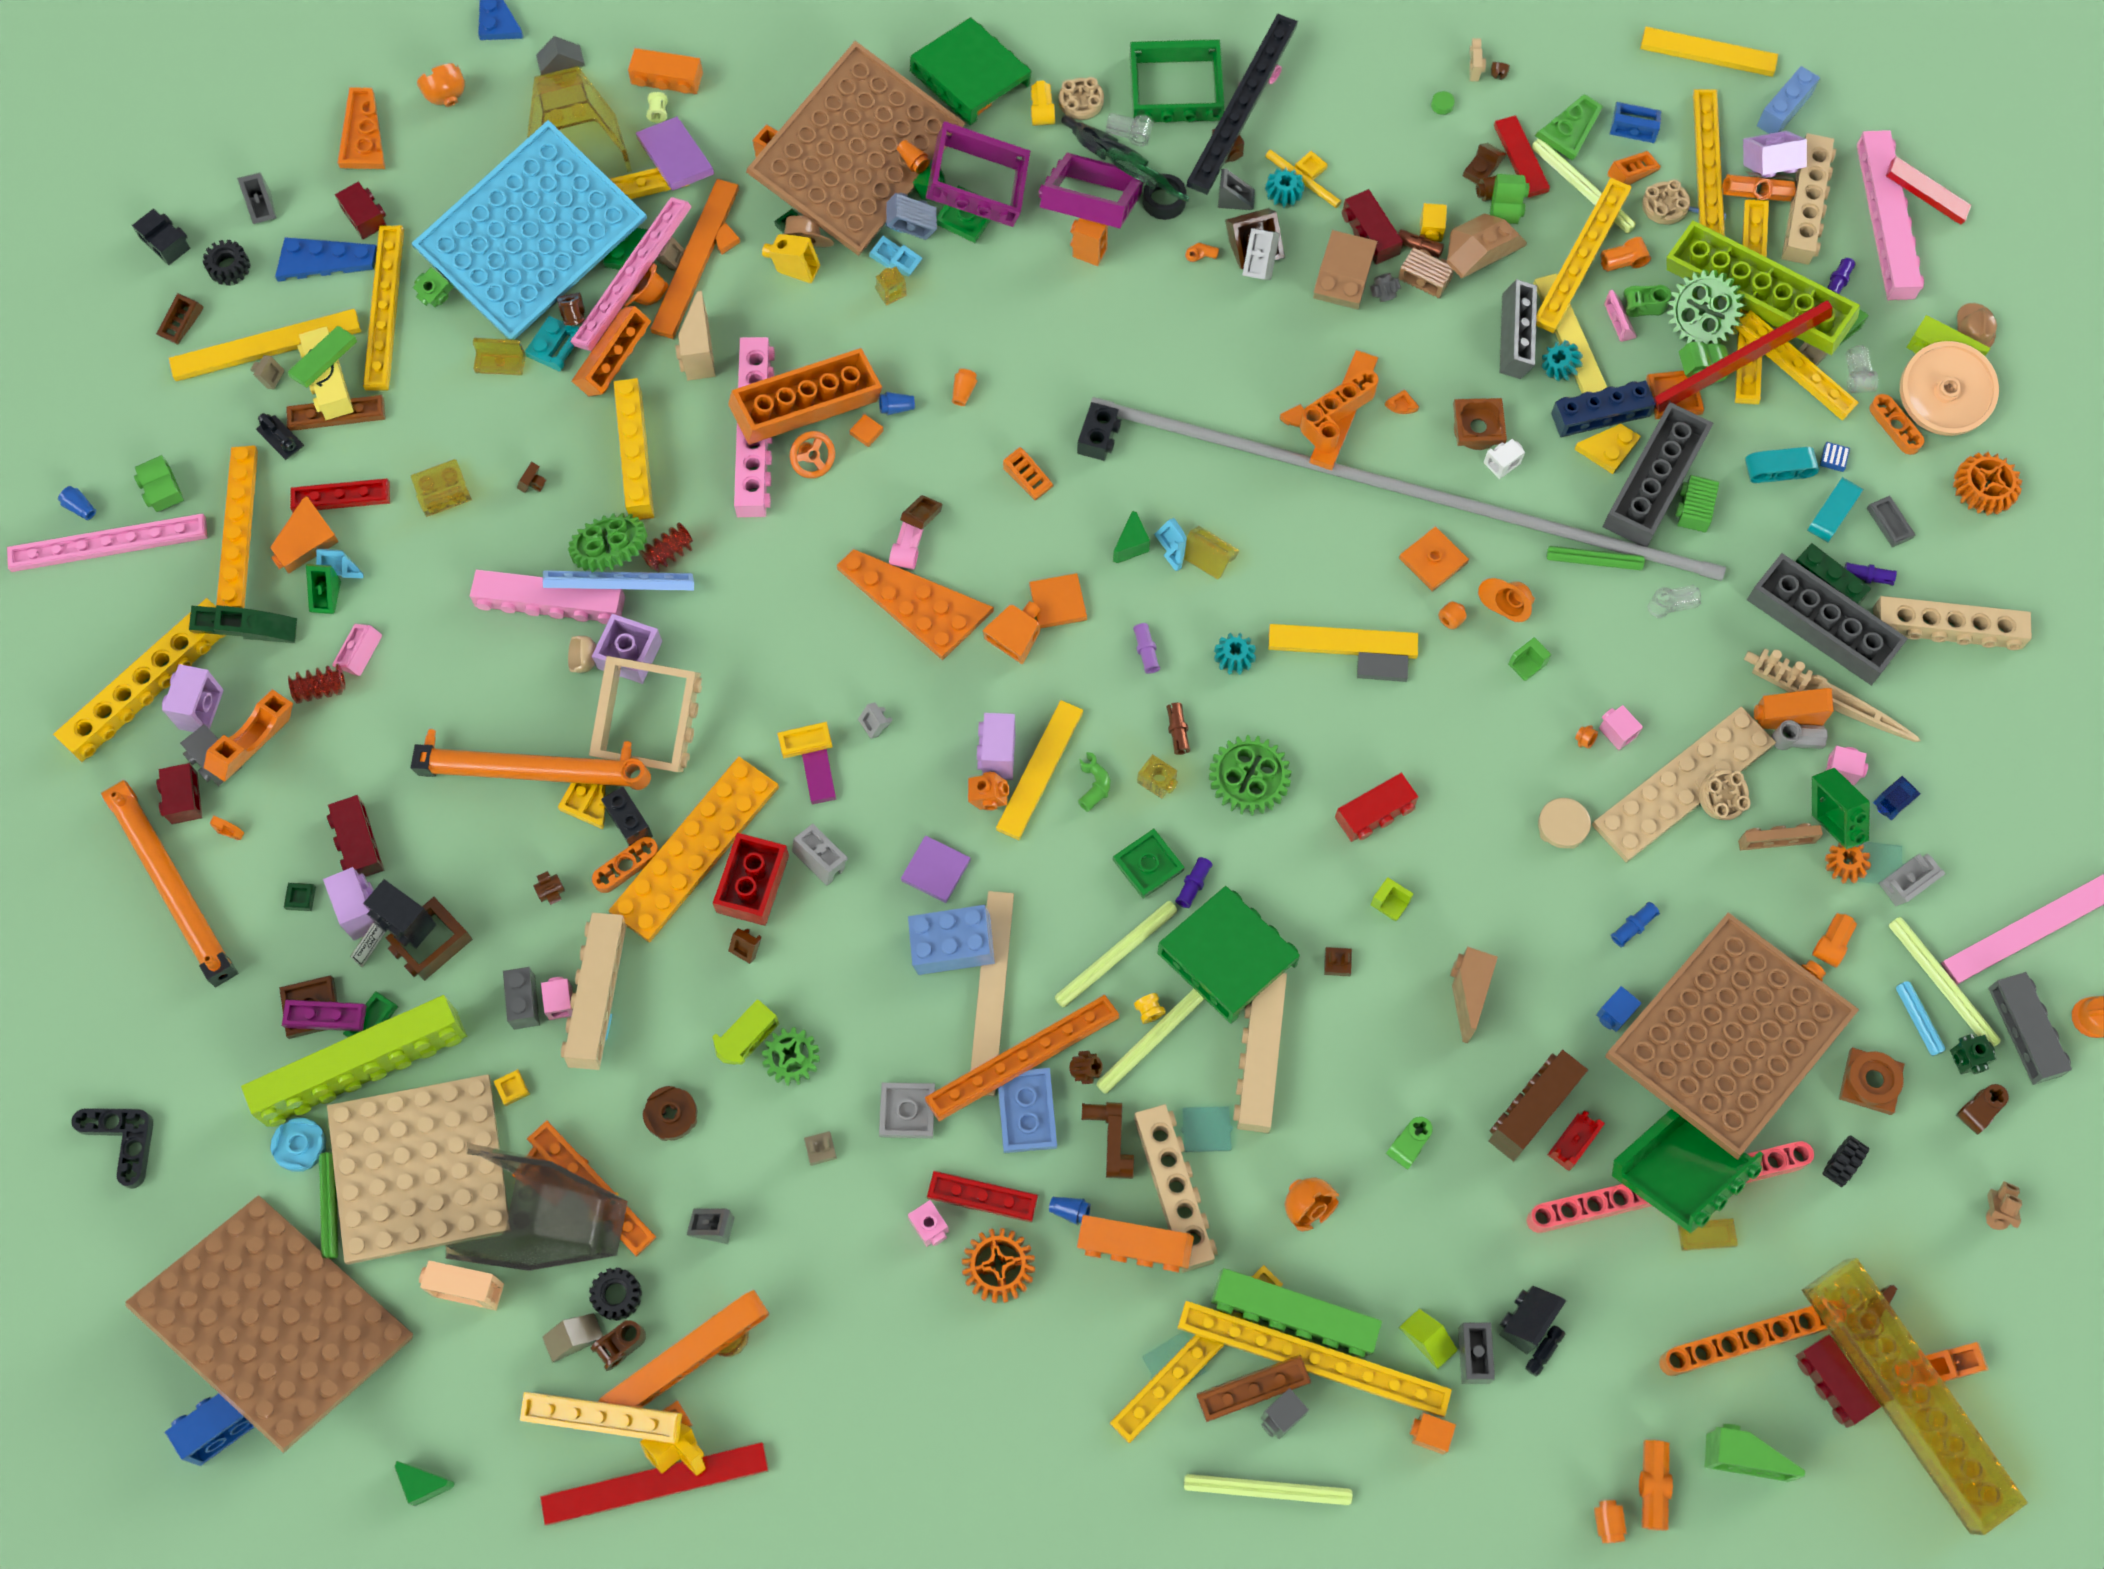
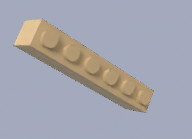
(594, 991)
(1260, 1058)

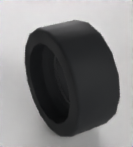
(1162, 211)

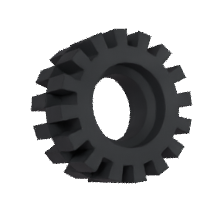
(221, 252)
(1845, 1161)
(604, 1281)

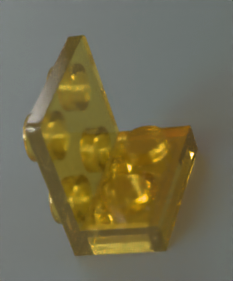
(440, 488)

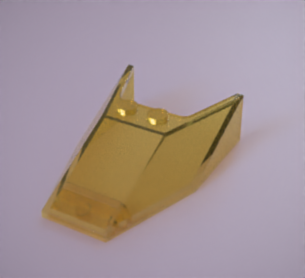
(571, 100)

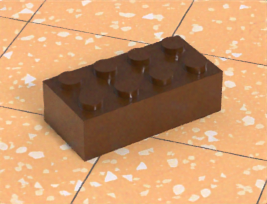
(1541, 1100)

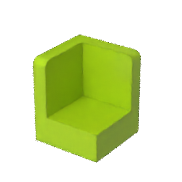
(1391, 899)

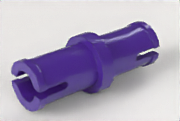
(1841, 276)
(1872, 574)
(1194, 882)

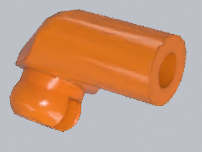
(1201, 250)

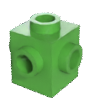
(432, 288)

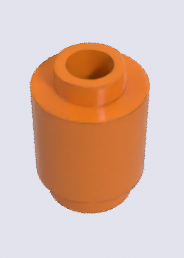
(1610, 1521)

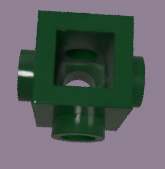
(1973, 1054)

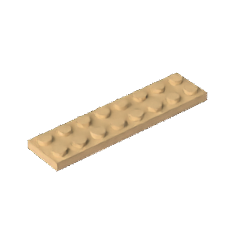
(1676, 787)

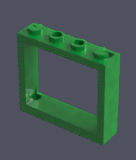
(1178, 52)

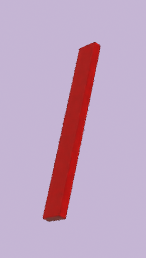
(1744, 356)
(652, 1484)

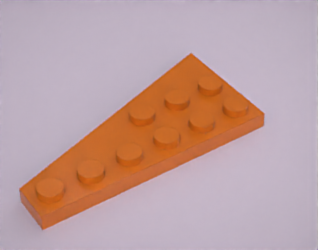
(924, 608)

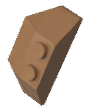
(1481, 243)

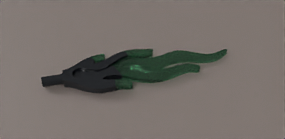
(1120, 155)

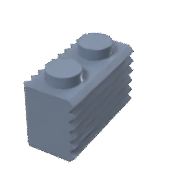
(911, 216)

